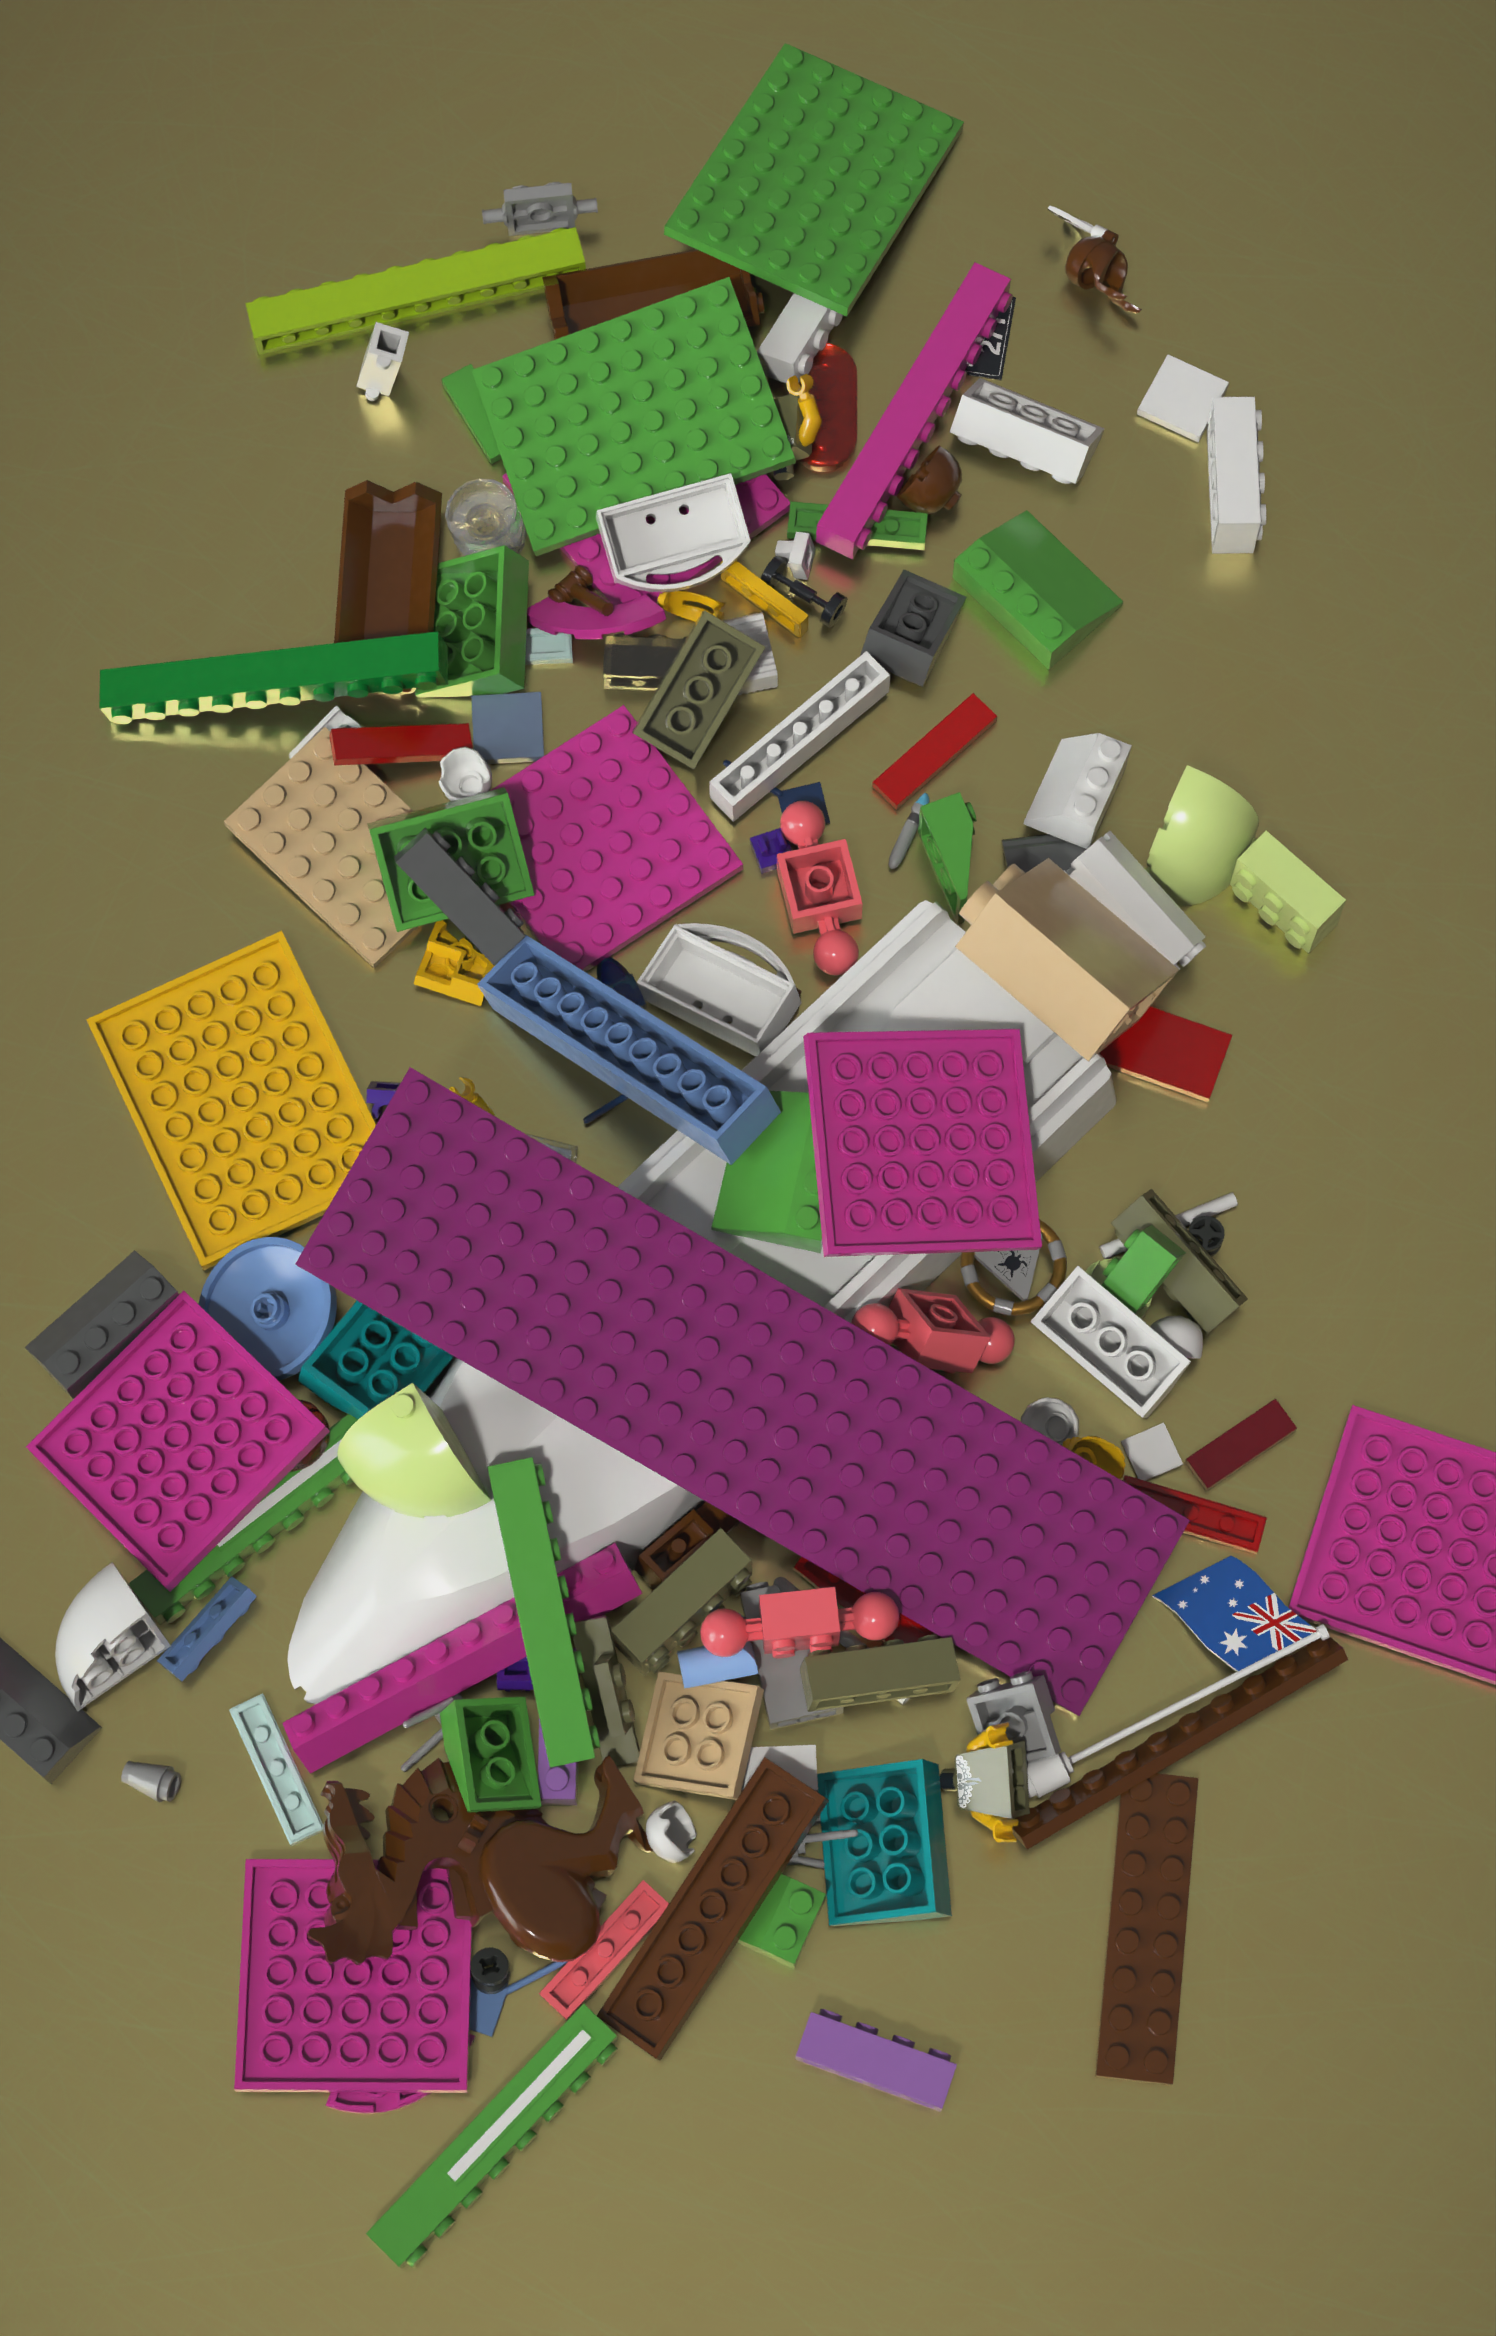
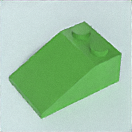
(947, 838)
(491, 1753)
(784, 1921)

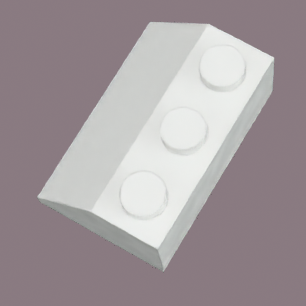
(1078, 787)

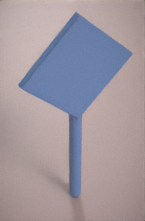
(487, 2007)

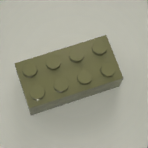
(698, 689)
(682, 1603)

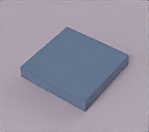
(508, 727)

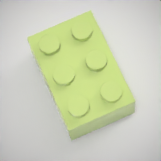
(1286, 892)

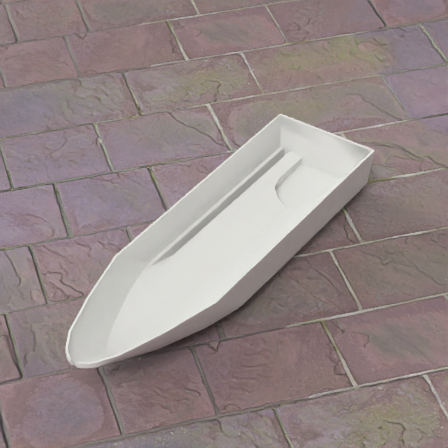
(413, 1579)

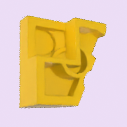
(452, 966)

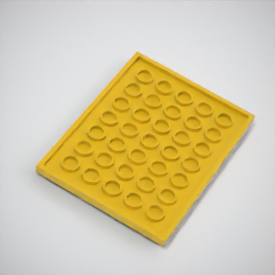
(237, 1096)

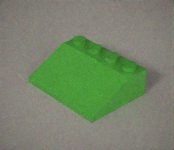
(1035, 587)
(483, 622)
(477, 829)
(773, 1183)

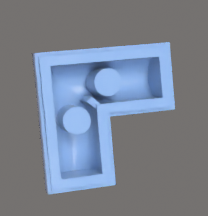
(702, 1667)

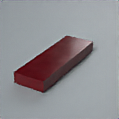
(1241, 1444)

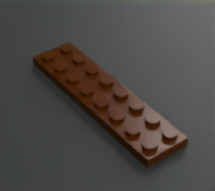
(712, 1908)
(1147, 1930)

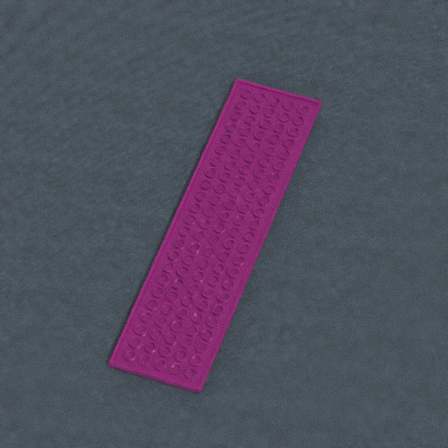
(741, 1390)

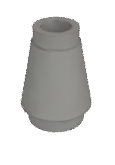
(153, 1780)

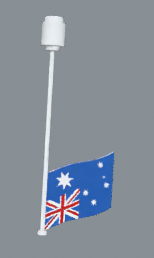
(1233, 1619)

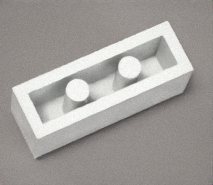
(796, 338)

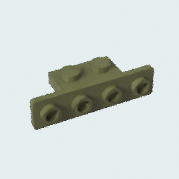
(606, 1681)

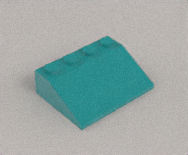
(370, 1361)
(899, 1857)

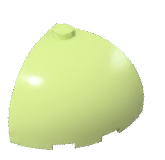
(1201, 838)
(411, 1458)

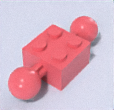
(819, 887)
(937, 1330)
(799, 1622)

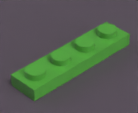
(895, 530)

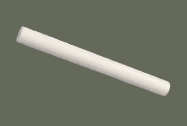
(1186, 1218)

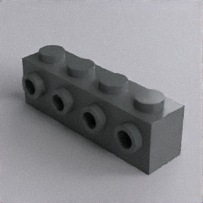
(460, 896)

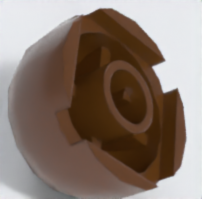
(933, 483)

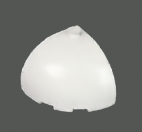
(104, 1638)

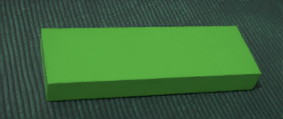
(466, 397)

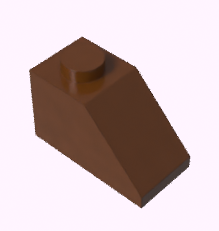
(673, 1549)

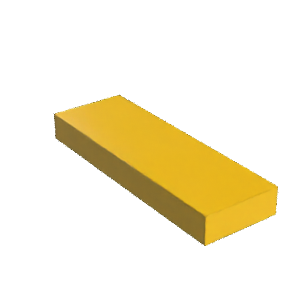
(766, 598)

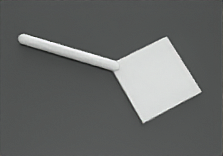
(1152, 1452)

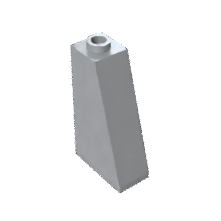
(780, 1677)

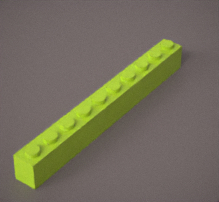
(412, 290)

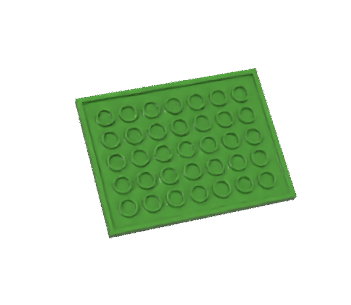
(814, 179)
(632, 412)

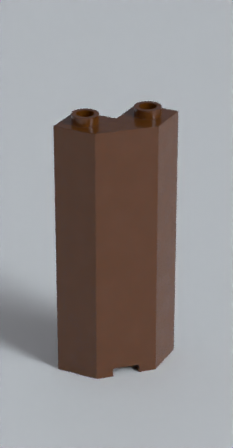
(609, 291)
(388, 562)

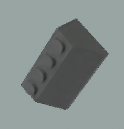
(102, 1323)
(39, 1718)

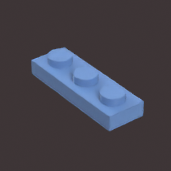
(207, 1628)

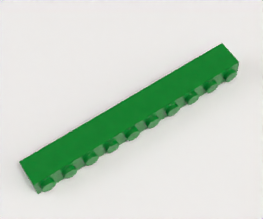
(274, 677)

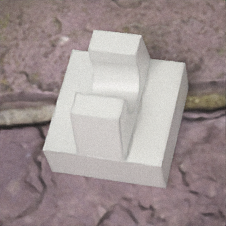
(797, 554)

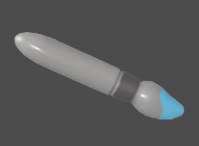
(907, 833)

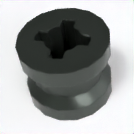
(1208, 1229)
(491, 1979)

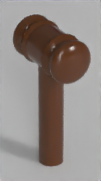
(575, 586)

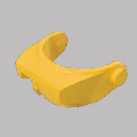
(676, 604)

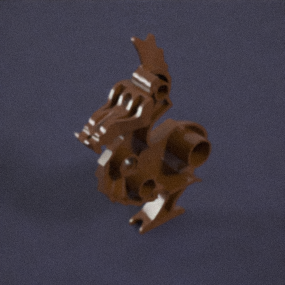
(494, 1862)

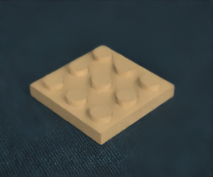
(698, 1736)

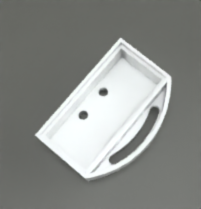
(674, 540)
(727, 986)

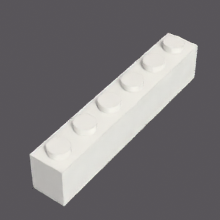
(799, 736)

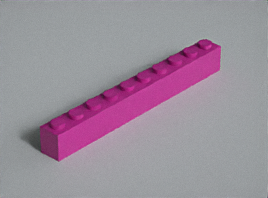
(913, 411)
(447, 1666)

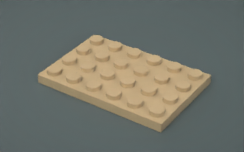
(317, 840)

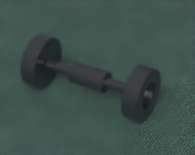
(832, 610)

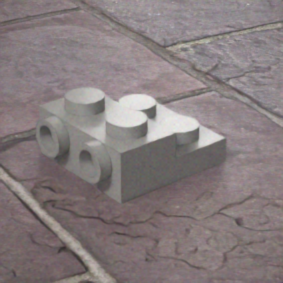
(1024, 1705)

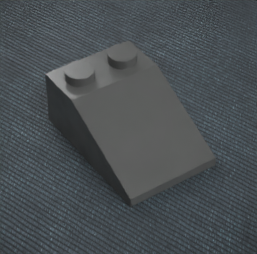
(913, 627)

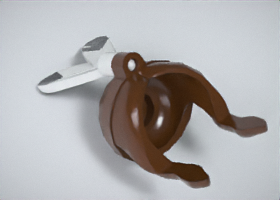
(1097, 260)

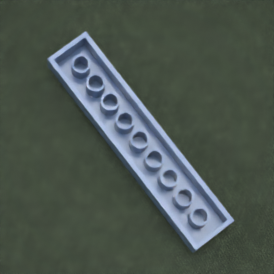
(630, 1049)

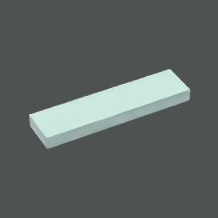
(277, 1769)

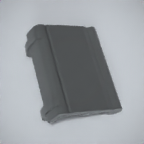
(1032, 850)

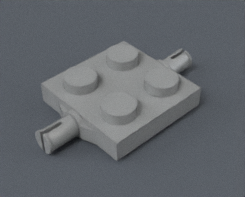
(539, 209)

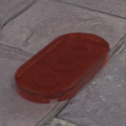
(836, 398)

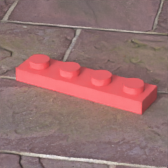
(615, 1942)

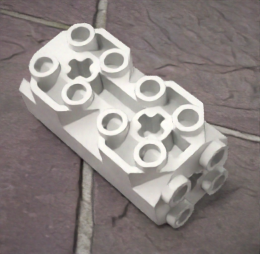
(1137, 899)

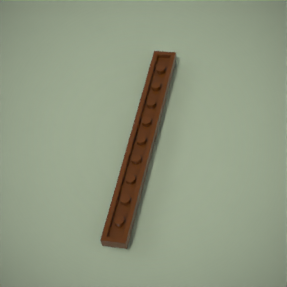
(1178, 1740)

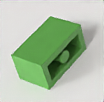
(1142, 1268)

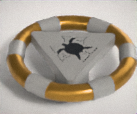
(1016, 1272)

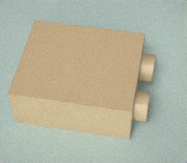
(1063, 955)

